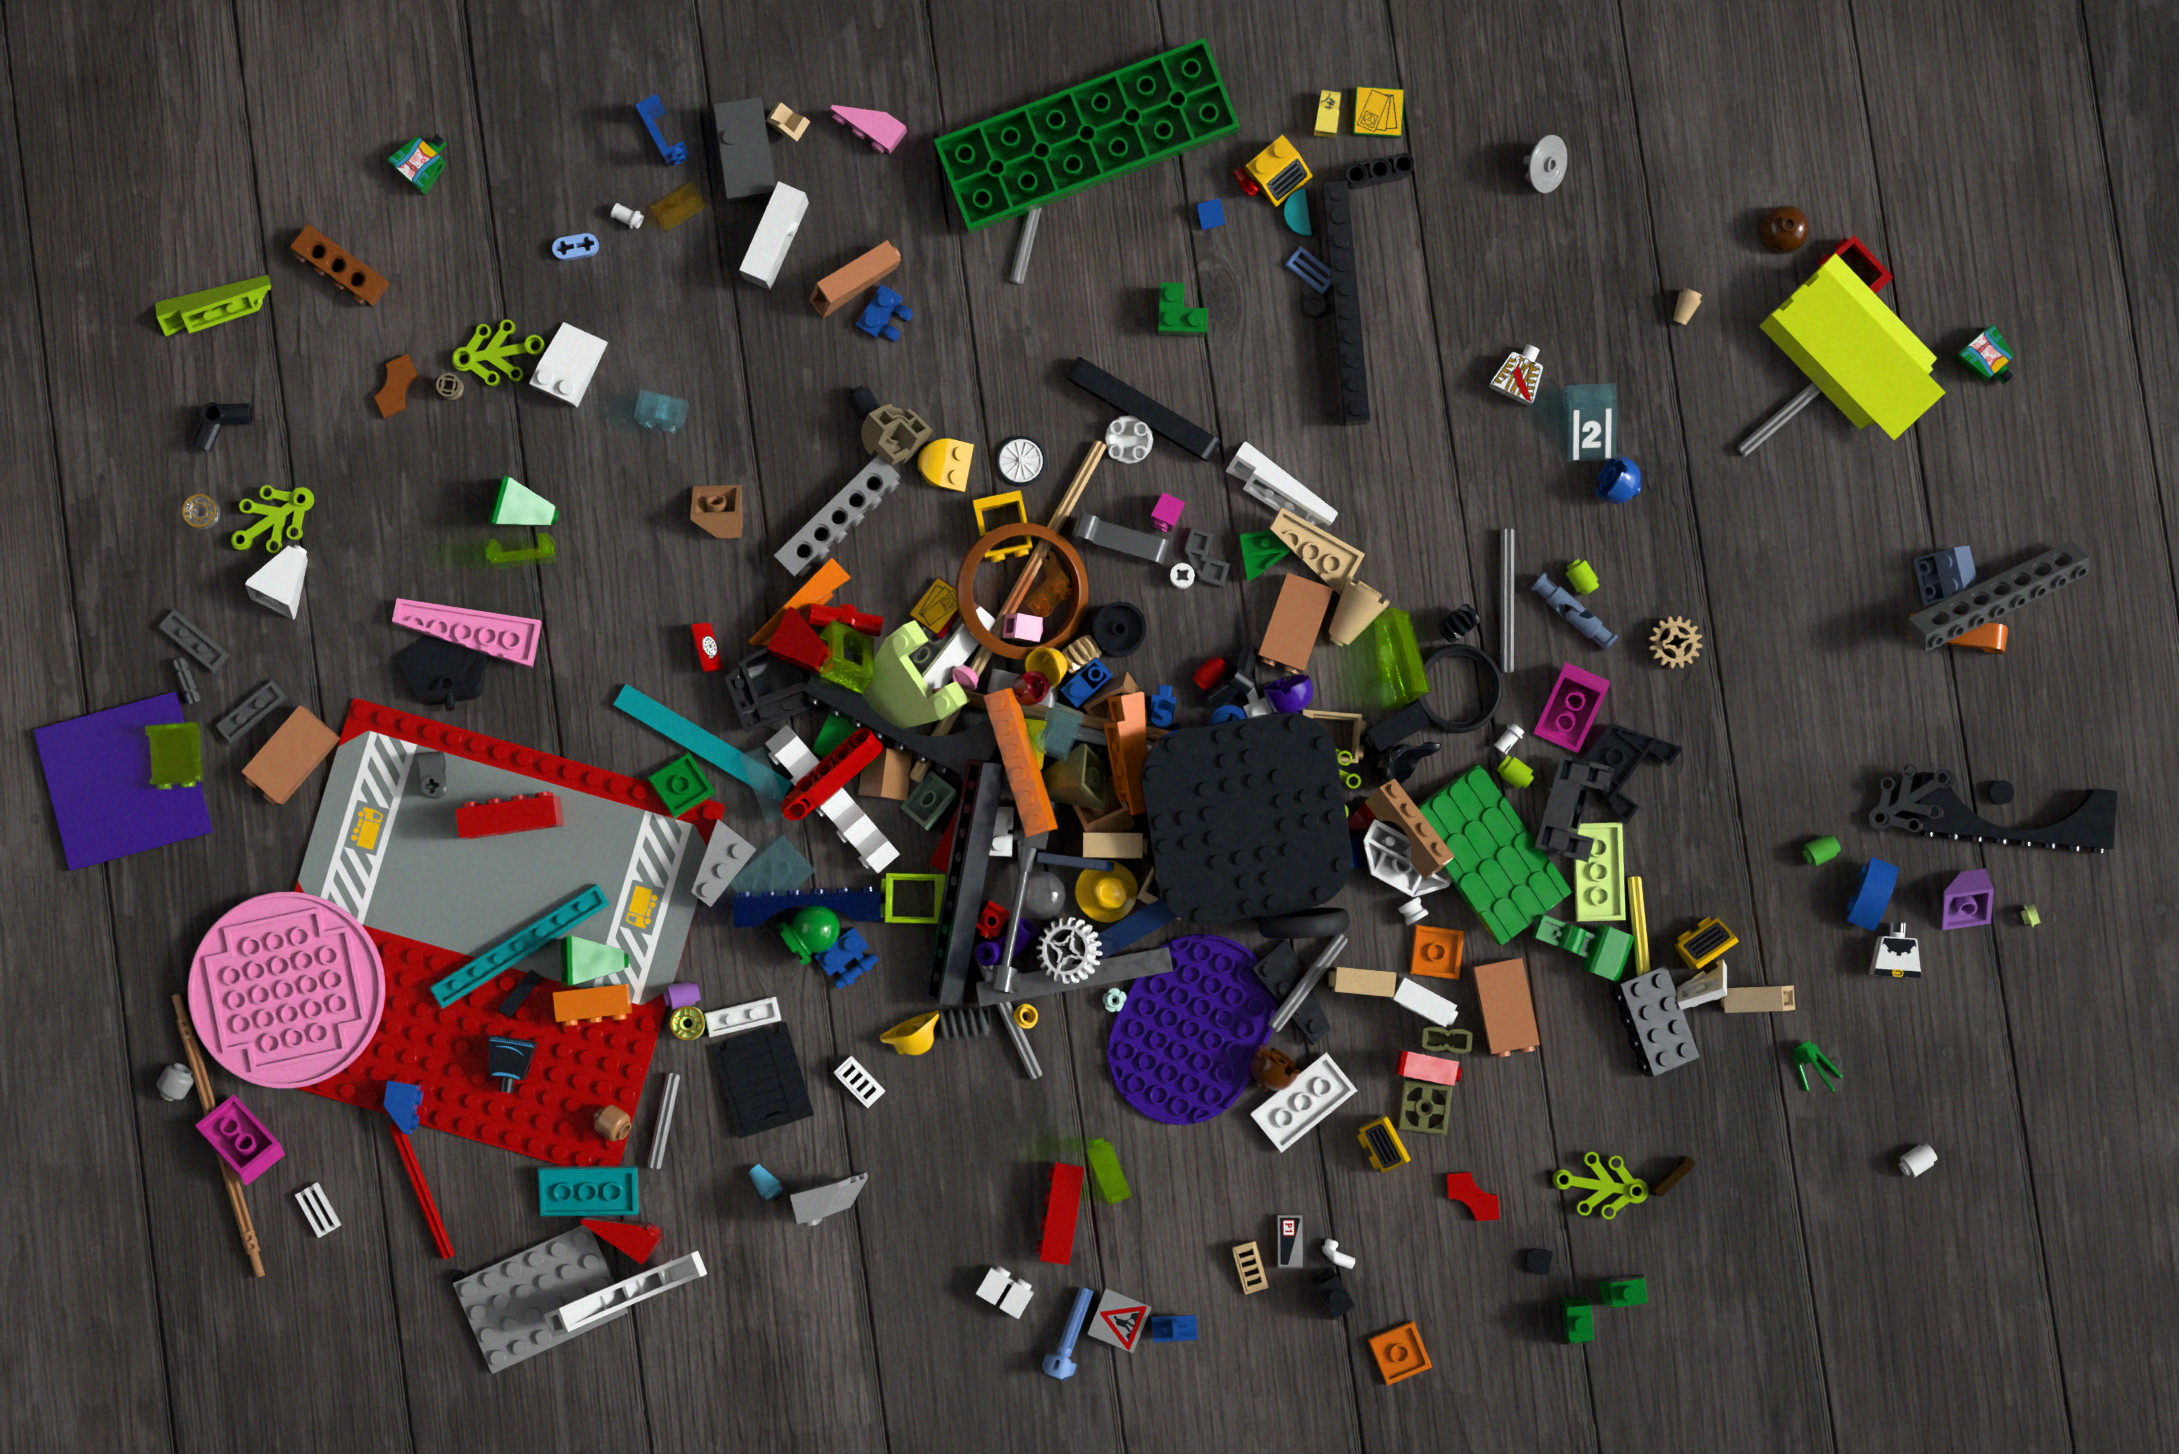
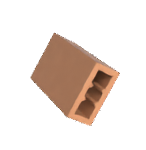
(1294, 623)
(290, 756)
(1505, 1007)

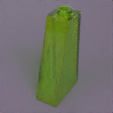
(1398, 661)

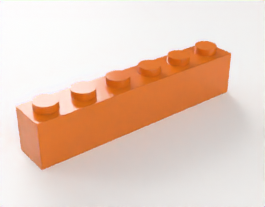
(1020, 762)

